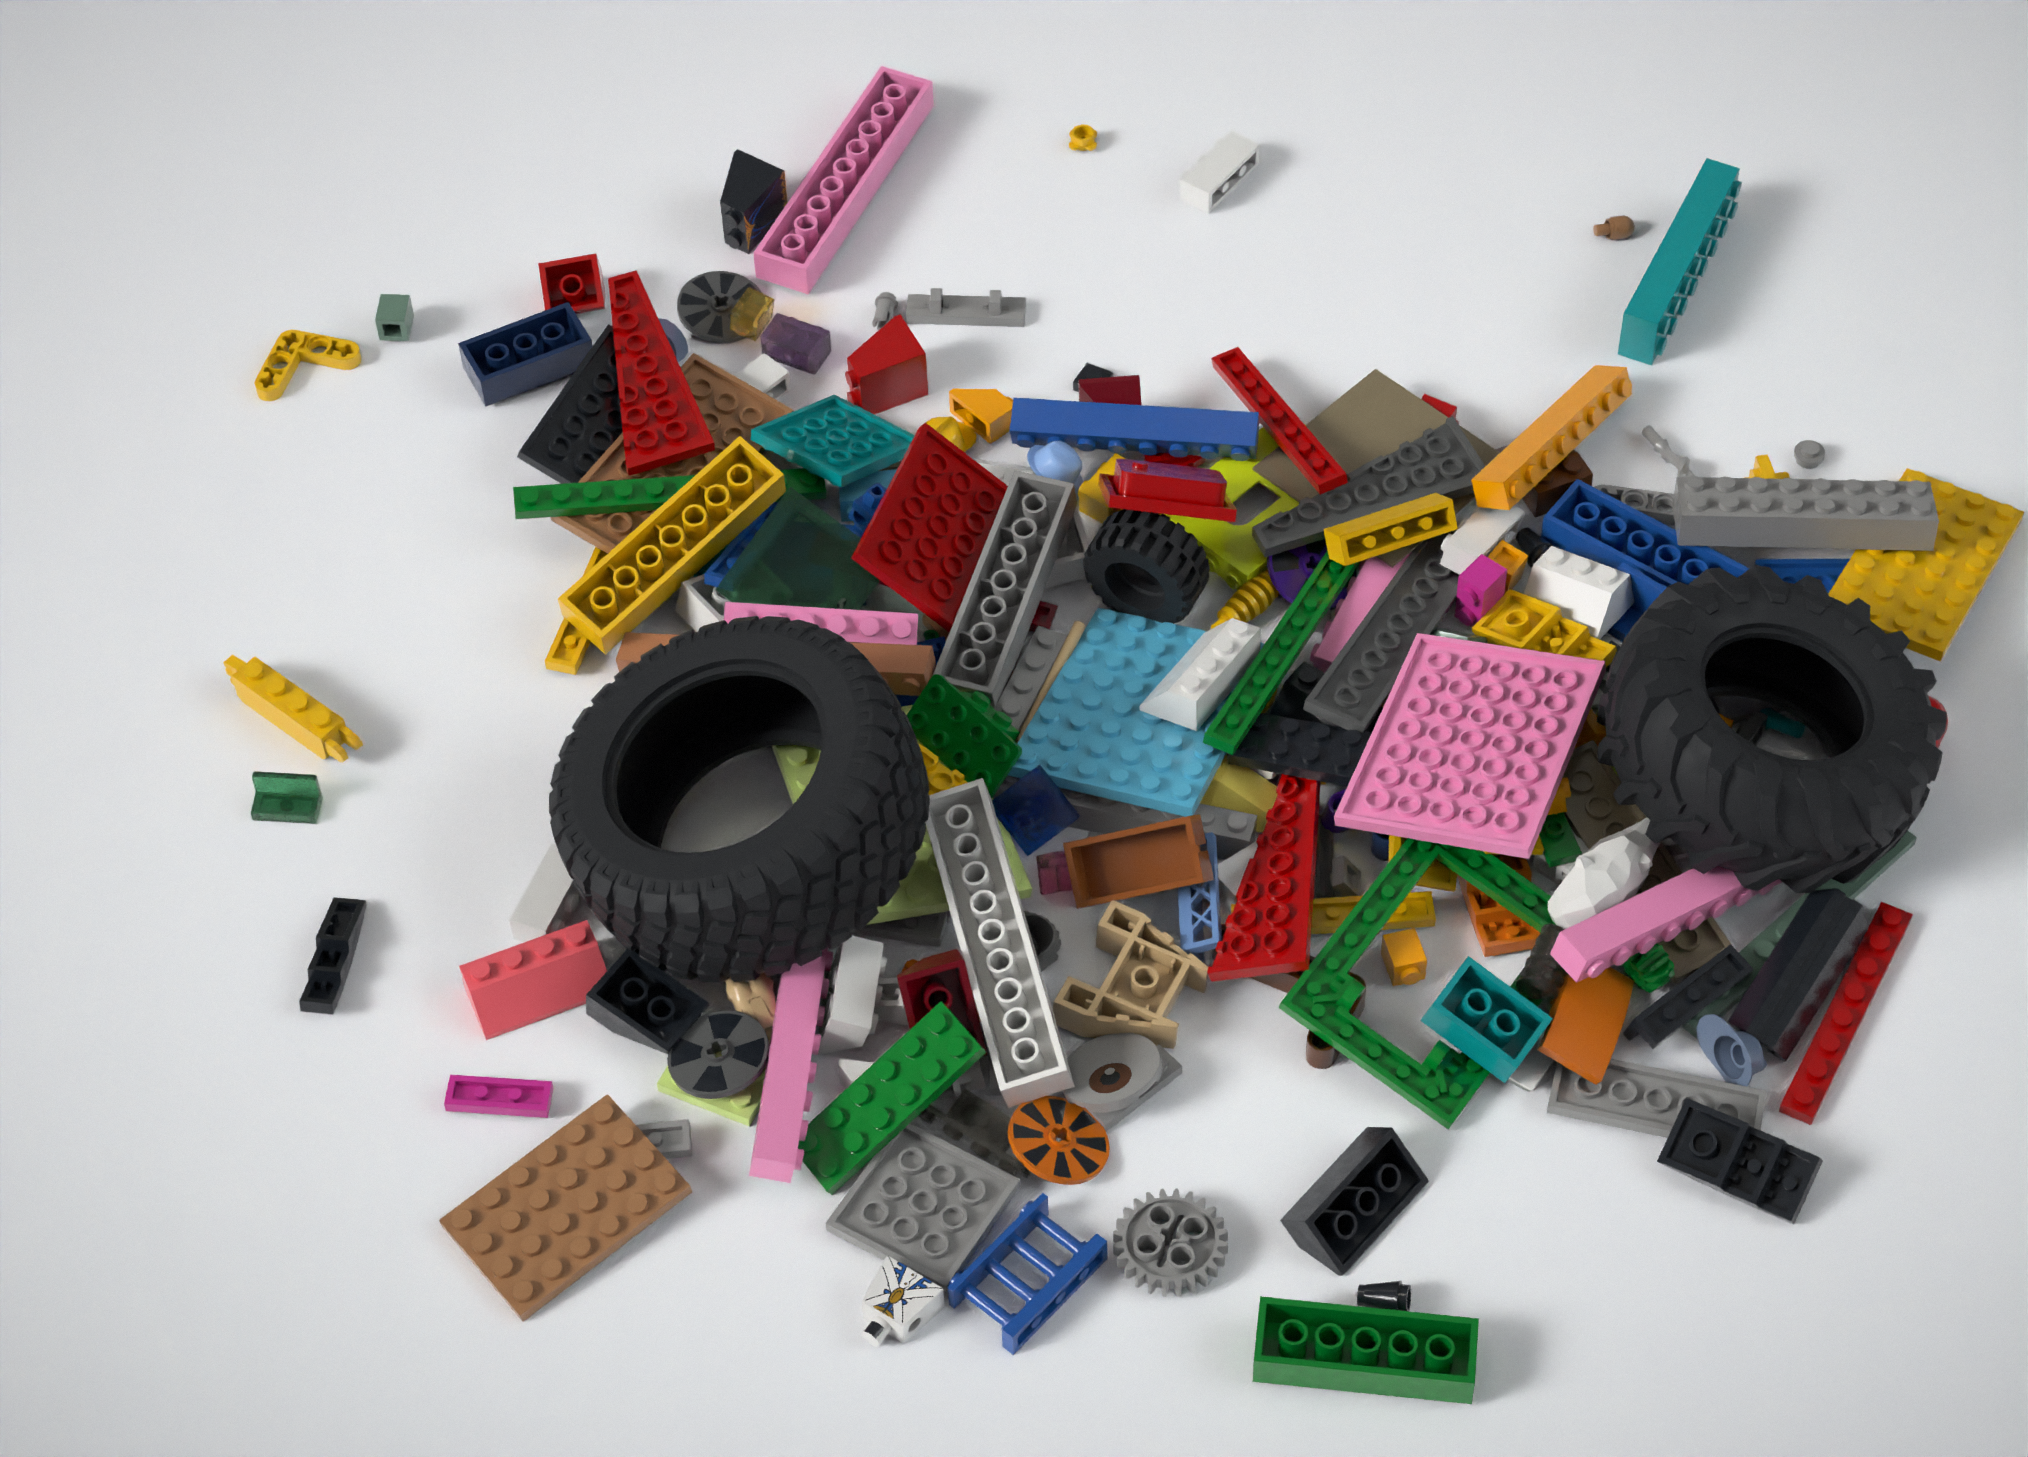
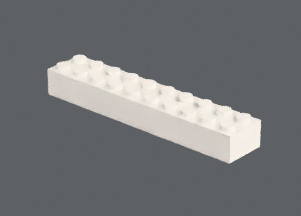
(996, 945)

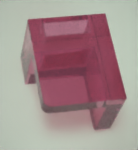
(1053, 873)

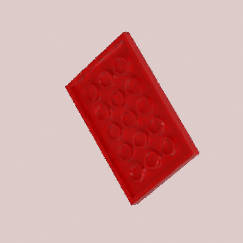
(932, 526)

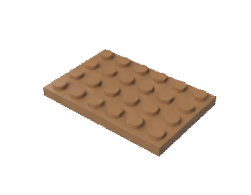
(565, 1207)

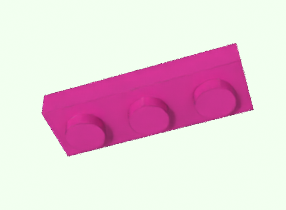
(498, 1096)

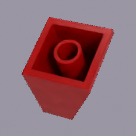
(887, 369)

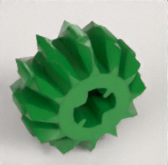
(1650, 969)

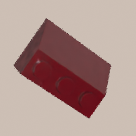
(940, 979)

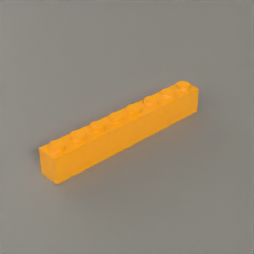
(1551, 437)

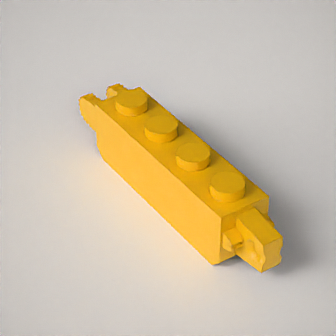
(291, 708)

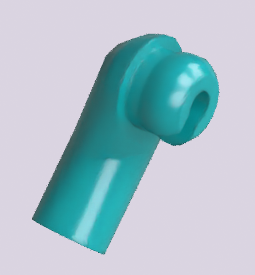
(1783, 724)

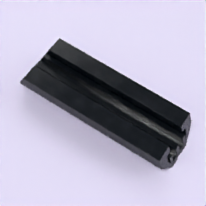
(1801, 970)

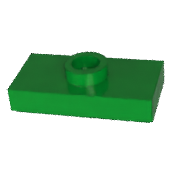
(1558, 841)

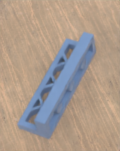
(1190, 909)

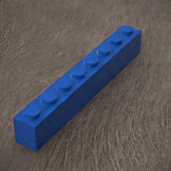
(1136, 428)

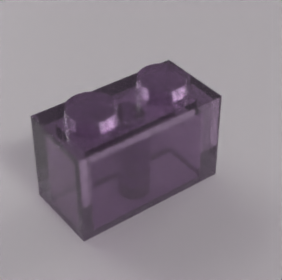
(796, 343)

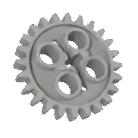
(1200, 1252)

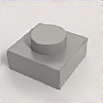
(1345, 877)

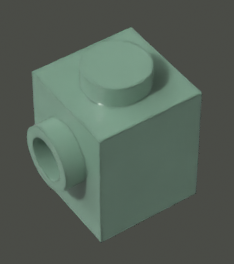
(394, 317)

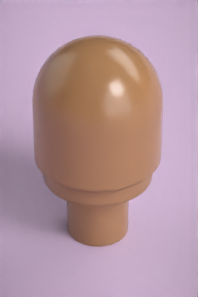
(1615, 228)

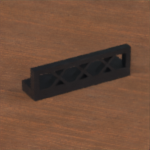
(1689, 997)

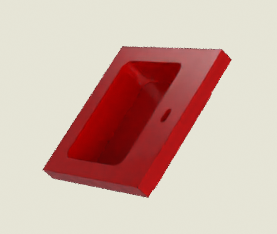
(1167, 490)

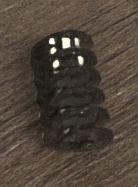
(1542, 972)

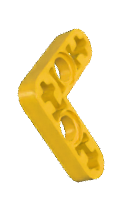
(339, 354)

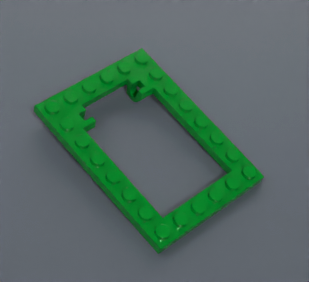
(1328, 992)

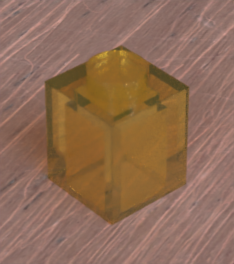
(752, 314)

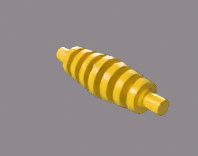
(1249, 600)

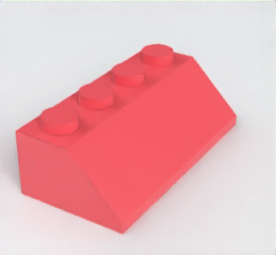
(533, 979)

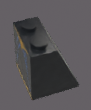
(751, 200)

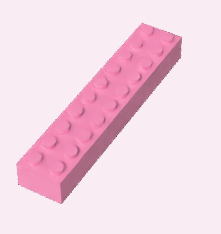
(843, 180)

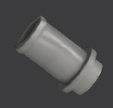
(885, 305)

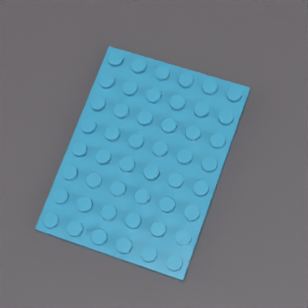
(1092, 724)

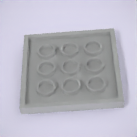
(923, 1205)

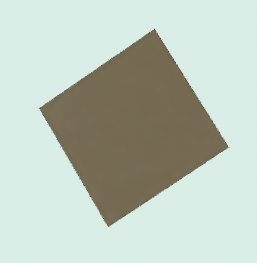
(1361, 427)

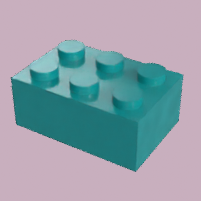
(1486, 1019)

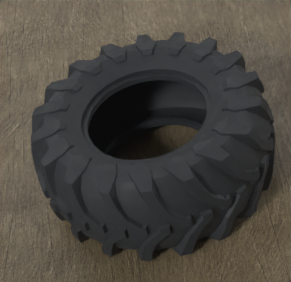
(1735, 800)

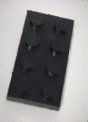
(1301, 749)

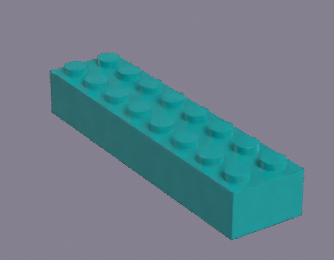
(1679, 262)

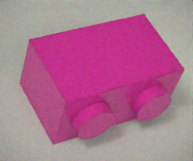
(1479, 589)

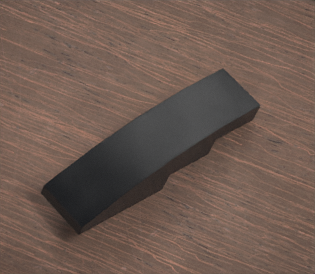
(334, 955)

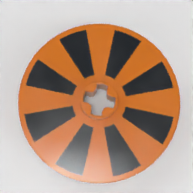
(1068, 1162)

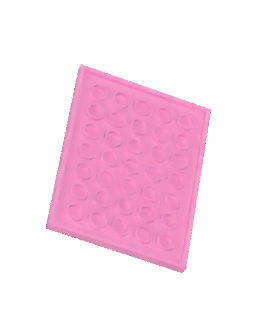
(1471, 745)

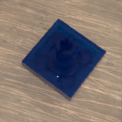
(1034, 810)

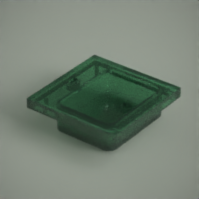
(799, 561)

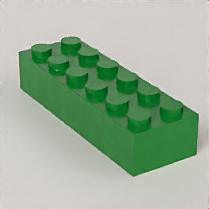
(1366, 1350)

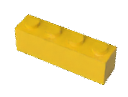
(1390, 529)

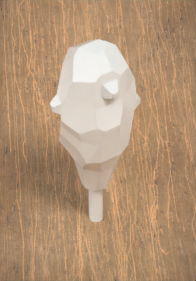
(1604, 876)

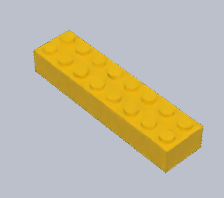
(672, 544)

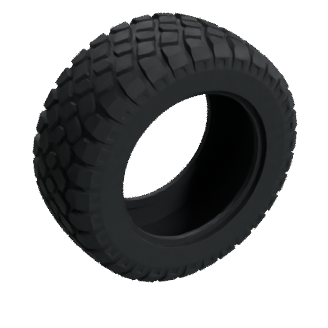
(795, 881)

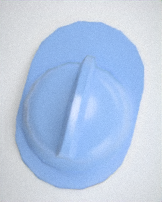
(1056, 461)

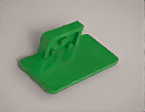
(965, 732)

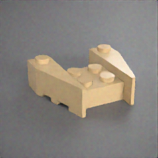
(1138, 986)

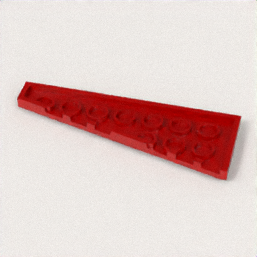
(655, 400)
(1276, 894)

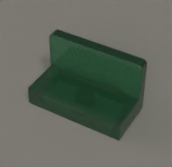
(286, 797)

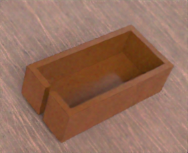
(1138, 861)

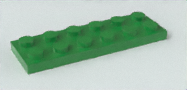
(888, 1097)

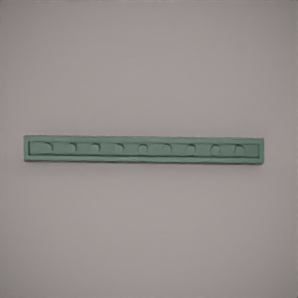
(1760, 948)

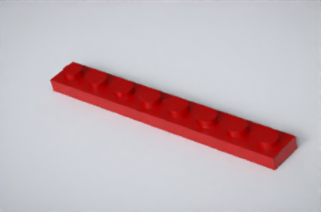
(1279, 421)
(1845, 1013)

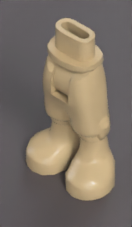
(754, 999)

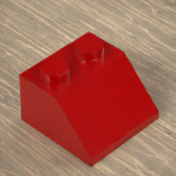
(573, 281)

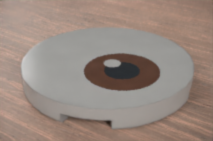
(1113, 1071)

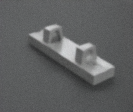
(966, 310)

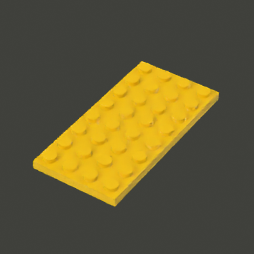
(1932, 590)

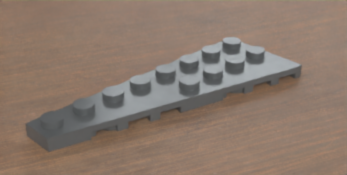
(1434, 463)

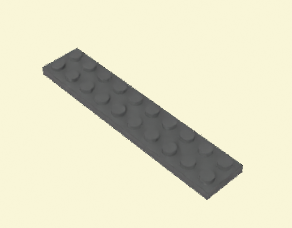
(1370, 661)

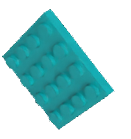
(834, 440)

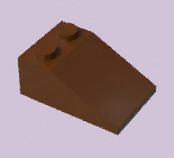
(1556, 483)

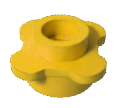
(1083, 138)

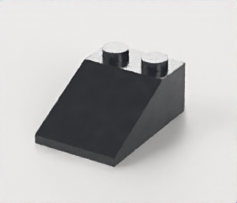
(644, 1003)

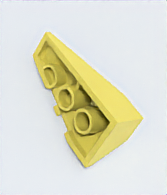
(1241, 791)

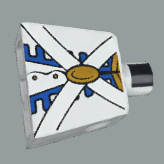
(899, 1303)

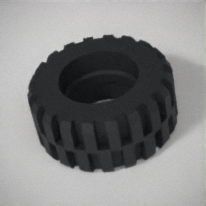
(1146, 566)

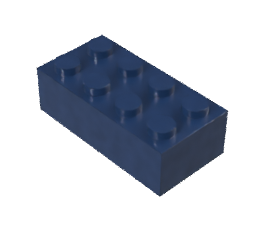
(525, 353)

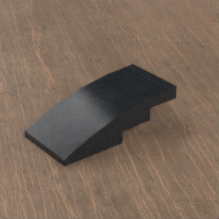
(1740, 1160)

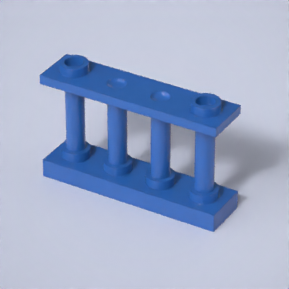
(1039, 1303)

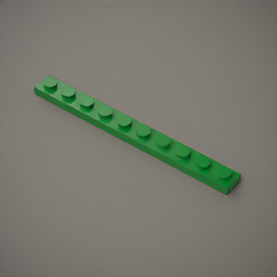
(629, 494)
(1277, 655)

